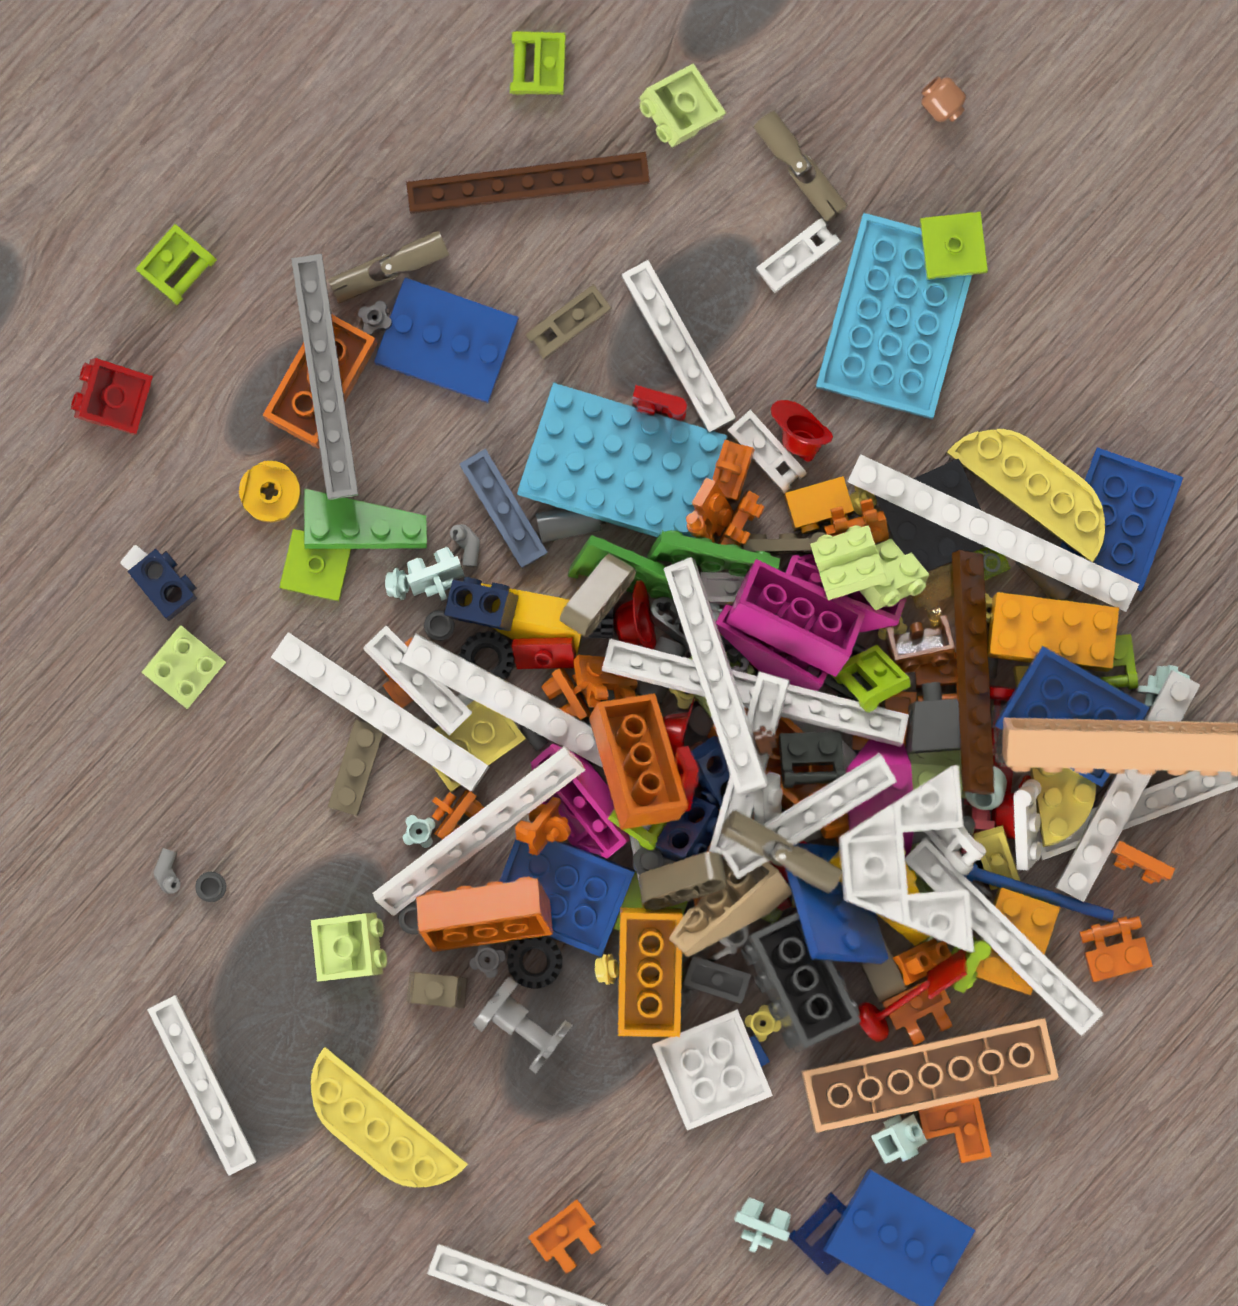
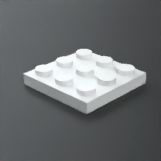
(712, 1070)

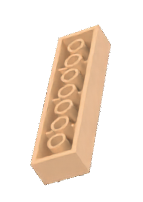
(1120, 745)
(929, 1074)

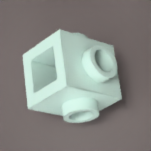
(899, 1138)

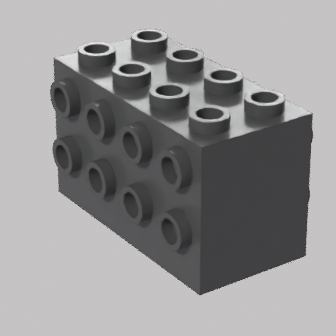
(802, 991)

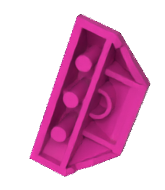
(806, 570)
(900, 766)
(587, 806)

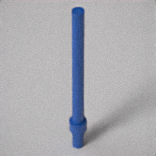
(1040, 893)

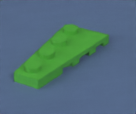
(359, 525)
(710, 556)
(646, 570)

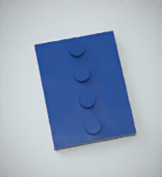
(446, 340)
(1135, 511)
(1065, 691)
(581, 890)
(833, 925)
(899, 1239)

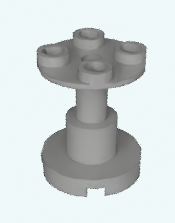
(512, 1017)

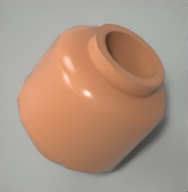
(943, 99)

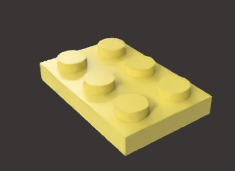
(483, 735)

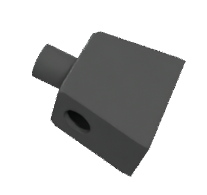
(933, 723)

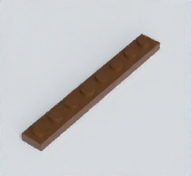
(527, 182)
(973, 673)

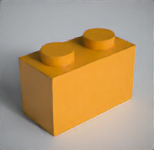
(813, 504)

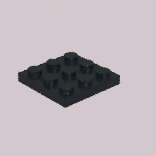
(925, 539)

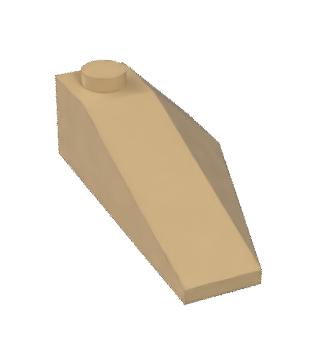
(730, 908)

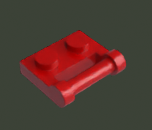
(654, 401)

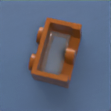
(921, 646)

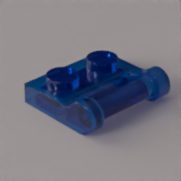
(815, 1252)

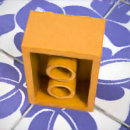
(1034, 920)

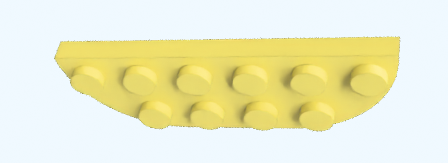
(1036, 486)
(1064, 796)
(378, 1127)

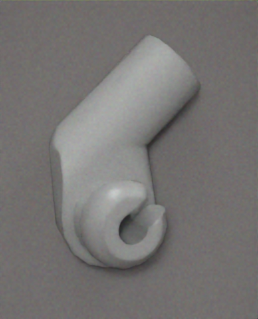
(468, 542)
(164, 873)

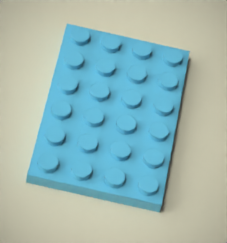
(892, 322)
(618, 462)

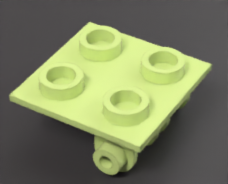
(183, 667)

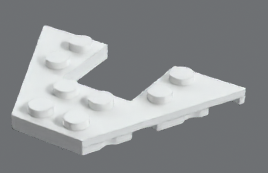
(876, 862)

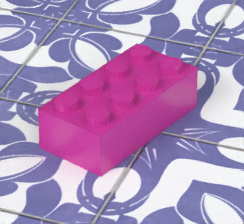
(795, 618)

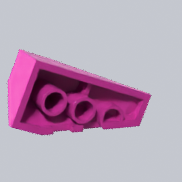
(769, 658)

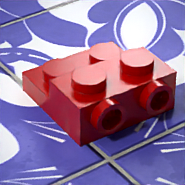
(111, 395)

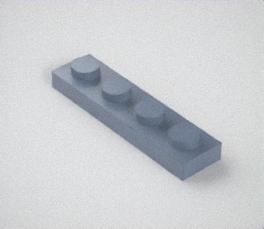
(503, 508)

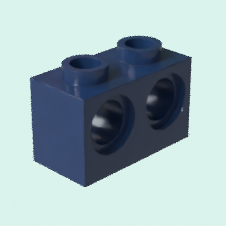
(157, 588)
(480, 609)
(713, 777)
(687, 830)

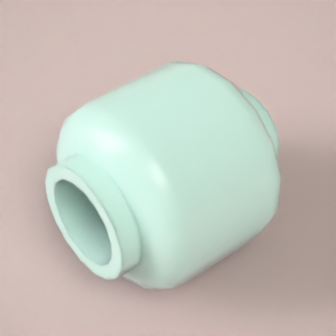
(993, 800)

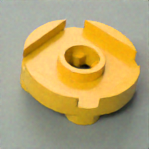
(255, 501)

